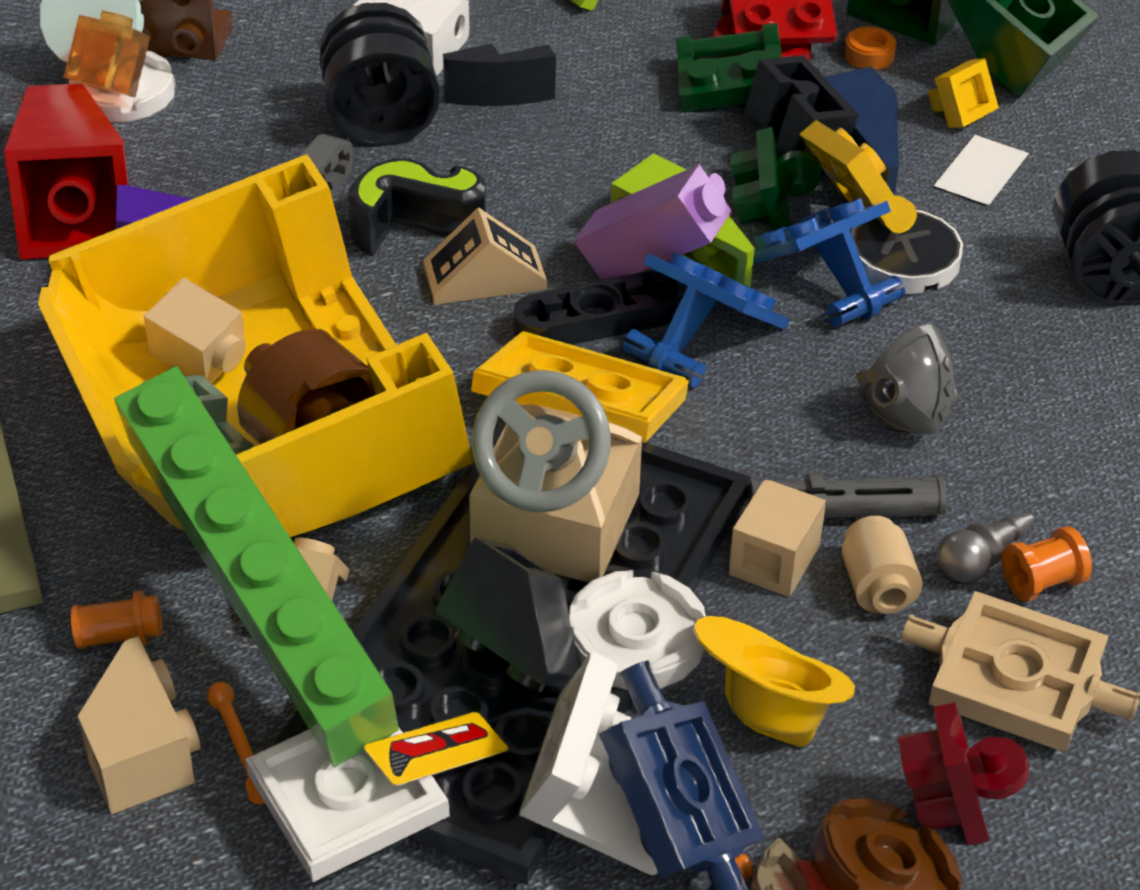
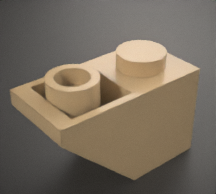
(133, 732)

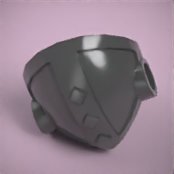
(921, 380)

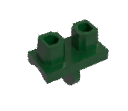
(767, 180)

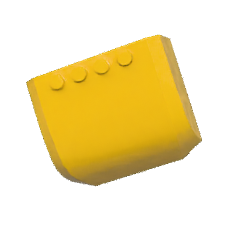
(282, 261)

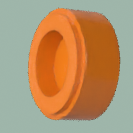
(870, 48)

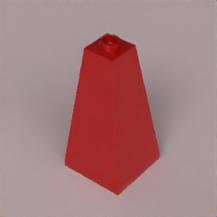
(62, 170)

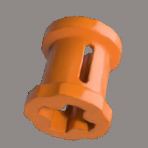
(1046, 563)

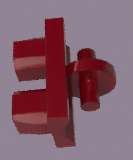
(951, 776)

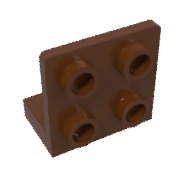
(186, 28)

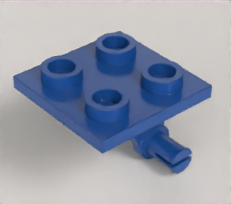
(832, 238)
(703, 291)

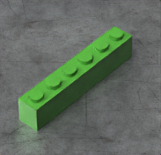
(258, 567)

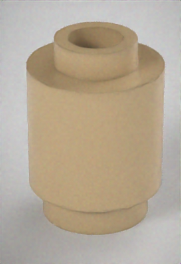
(880, 565)

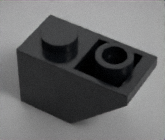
(513, 609)

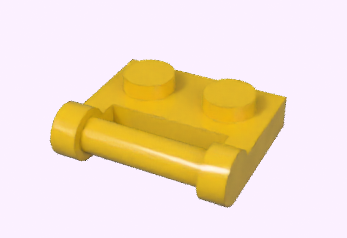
(857, 173)

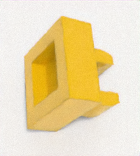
(964, 93)

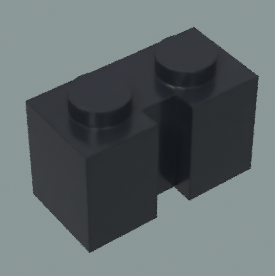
(790, 97)

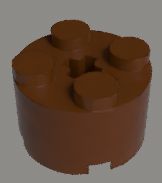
(299, 383)

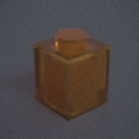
(107, 54)

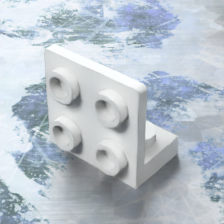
(572, 777)

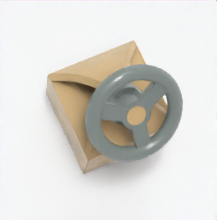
(555, 478)

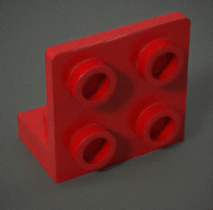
(797, 19)

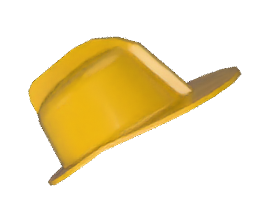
(771, 683)

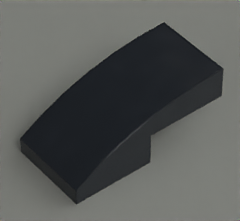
(493, 79)

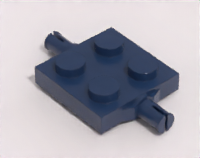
(680, 784)

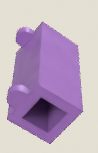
(657, 220)

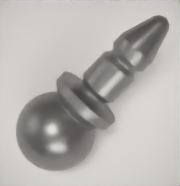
(969, 552)

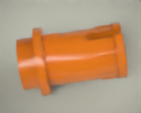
(117, 621)

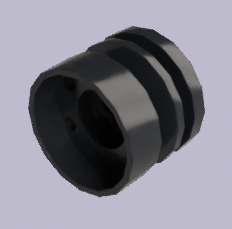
(378, 74)
(1101, 226)

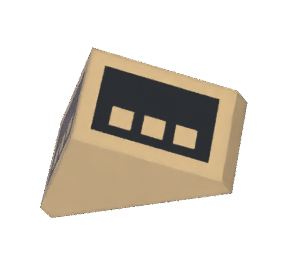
(482, 262)

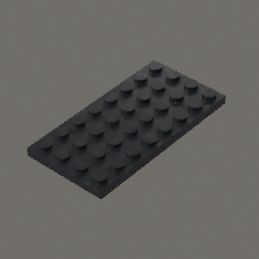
(433, 677)

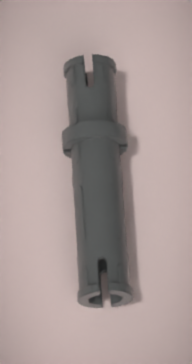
(871, 496)

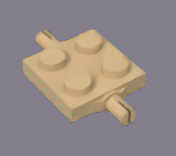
(1020, 670)

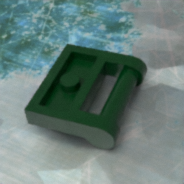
(725, 80)

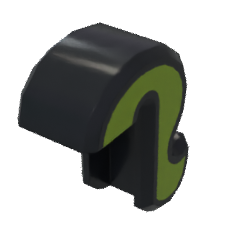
(412, 196)

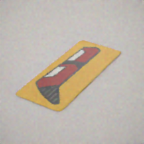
(435, 748)

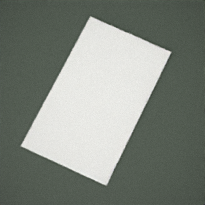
(981, 170)

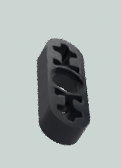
(647, 296)

